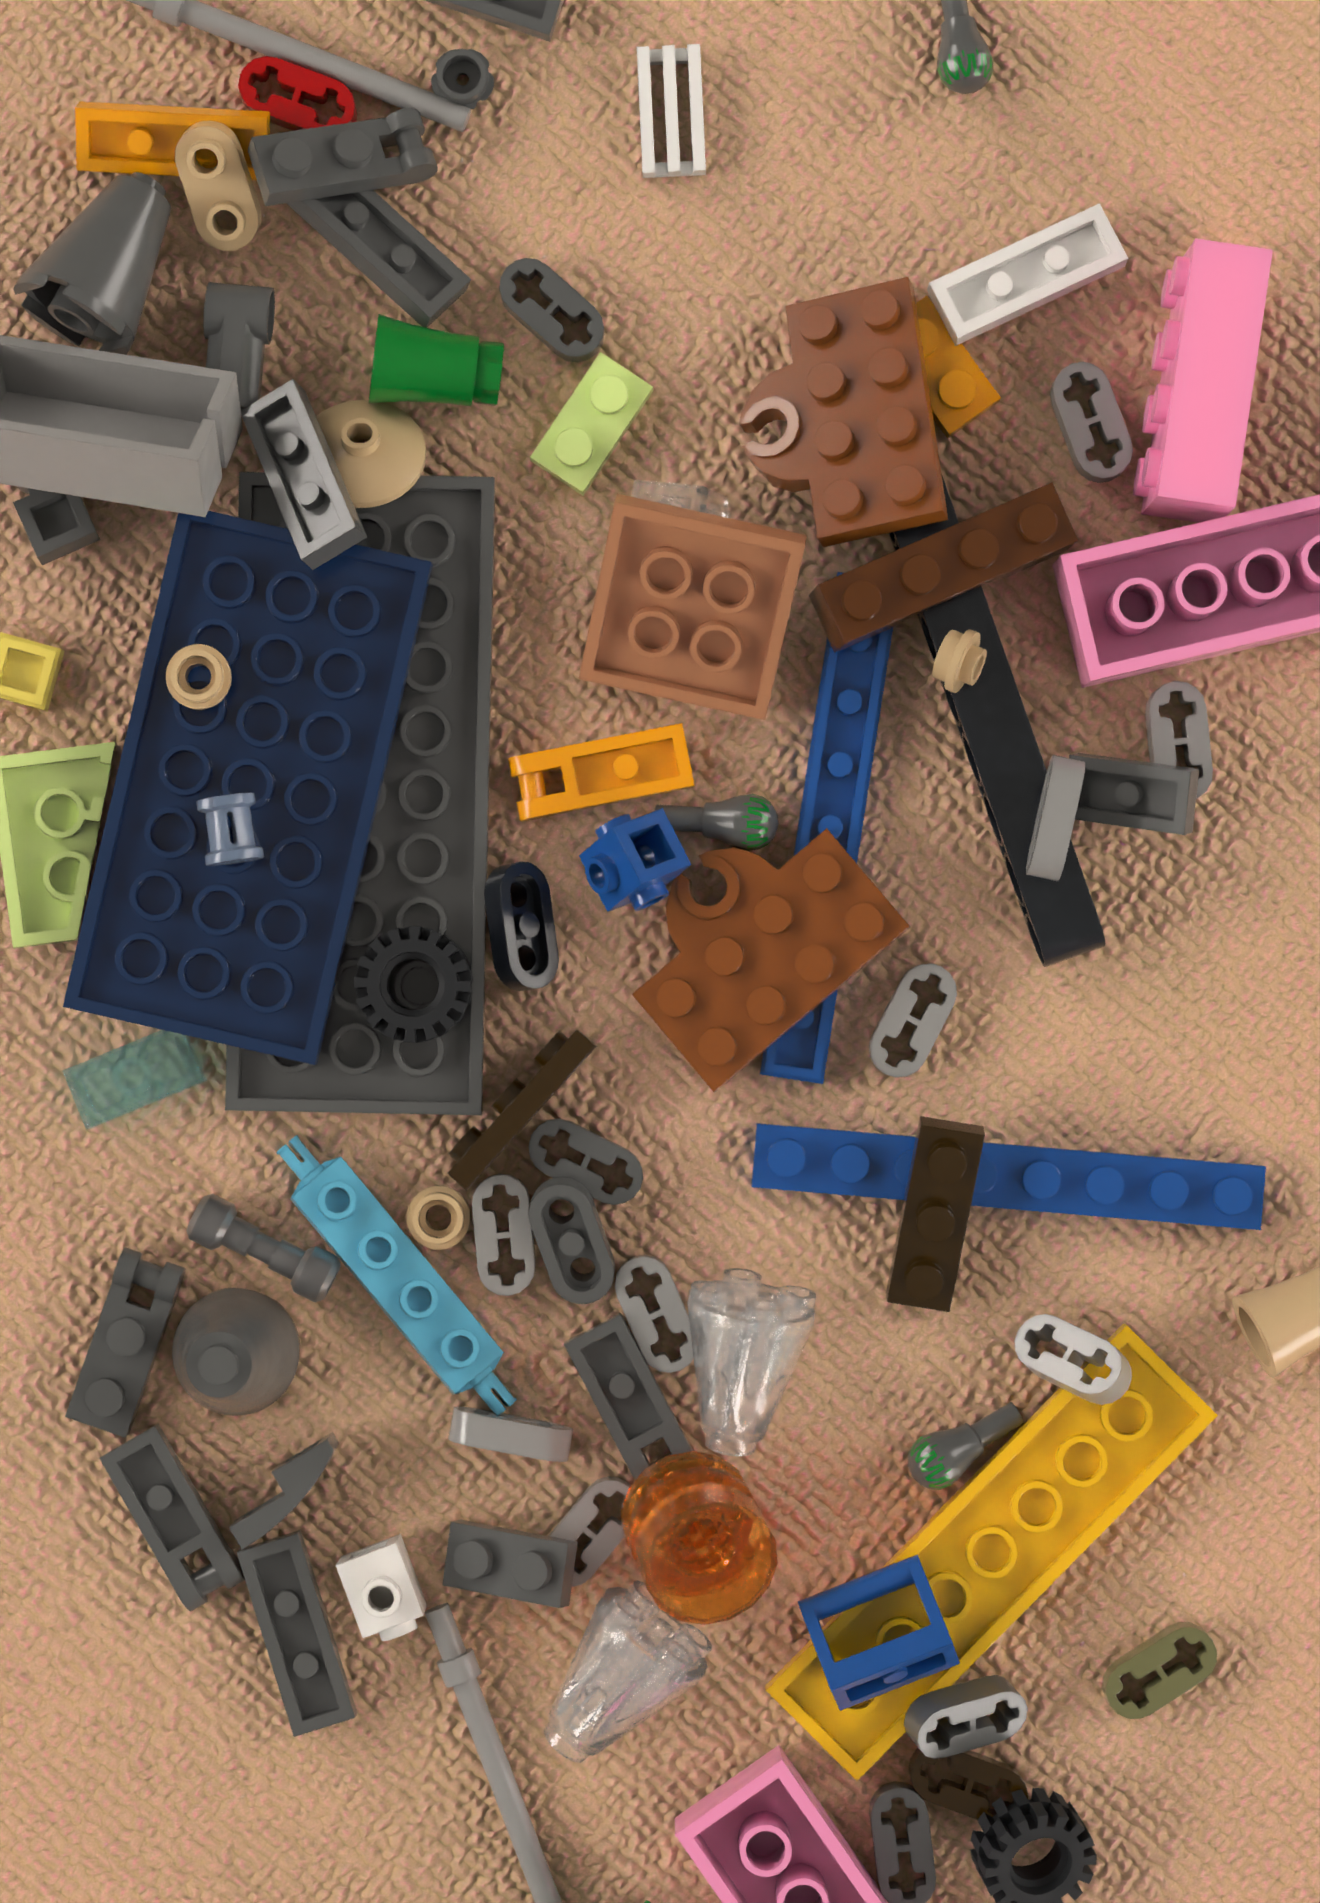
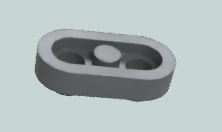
(571, 1237)

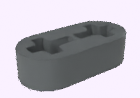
(562, 299)
(593, 1147)
(965, 1716)
(887, 1846)

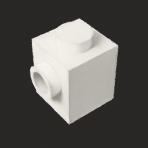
(382, 1589)

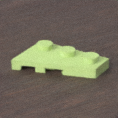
(50, 837)

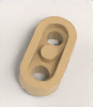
(220, 187)

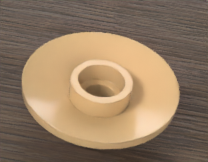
(385, 463)

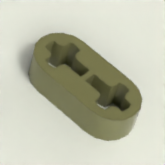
(1169, 1682)

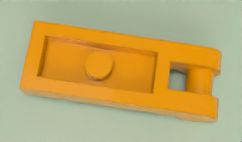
(604, 771)

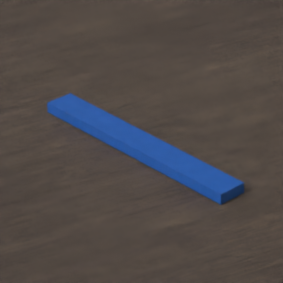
(834, 800)

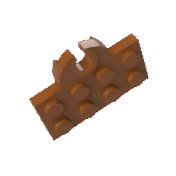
(853, 415)
(763, 951)

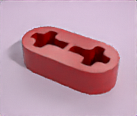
(303, 85)

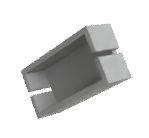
(115, 425)

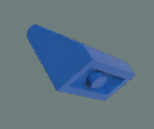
(892, 1662)

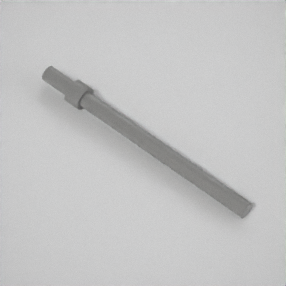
(310, 57)
(460, 1671)

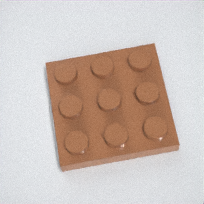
(691, 606)

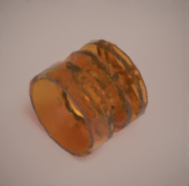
(698, 1538)

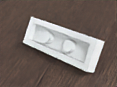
(1027, 274)

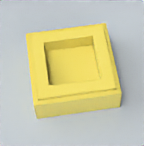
(28, 671)

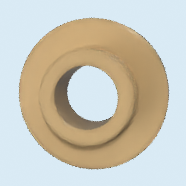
(959, 660)
(184, 662)
(424, 1232)

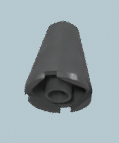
(101, 266)
(236, 1351)

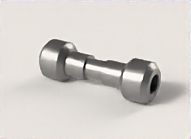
(217, 1224)

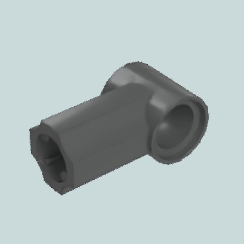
(237, 328)

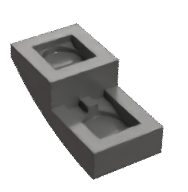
(295, 1479)

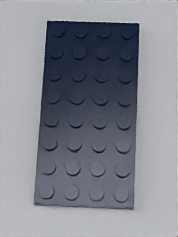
(306, 727)

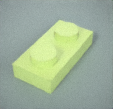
(591, 423)

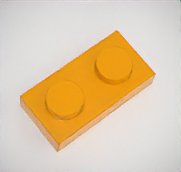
(954, 379)

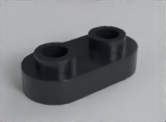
(521, 926)

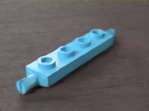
(396, 1275)

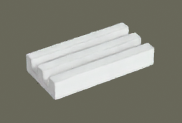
(669, 57)

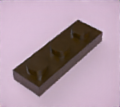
(518, 1106)
(935, 1213)

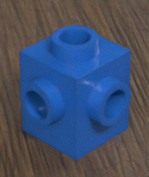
(634, 860)

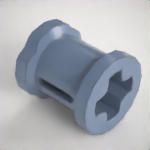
(238, 809)

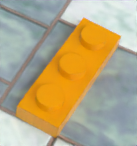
(146, 136)

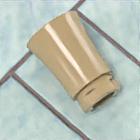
(1281, 1321)

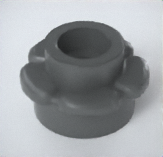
(466, 63)

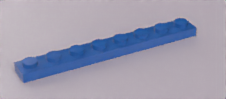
(1018, 1177)

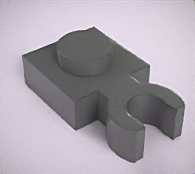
(55, 523)

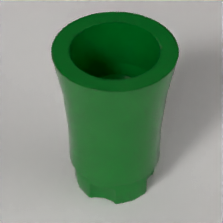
(433, 366)

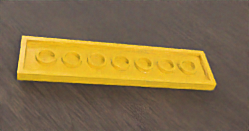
(1002, 1542)

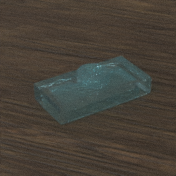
(133, 1076)

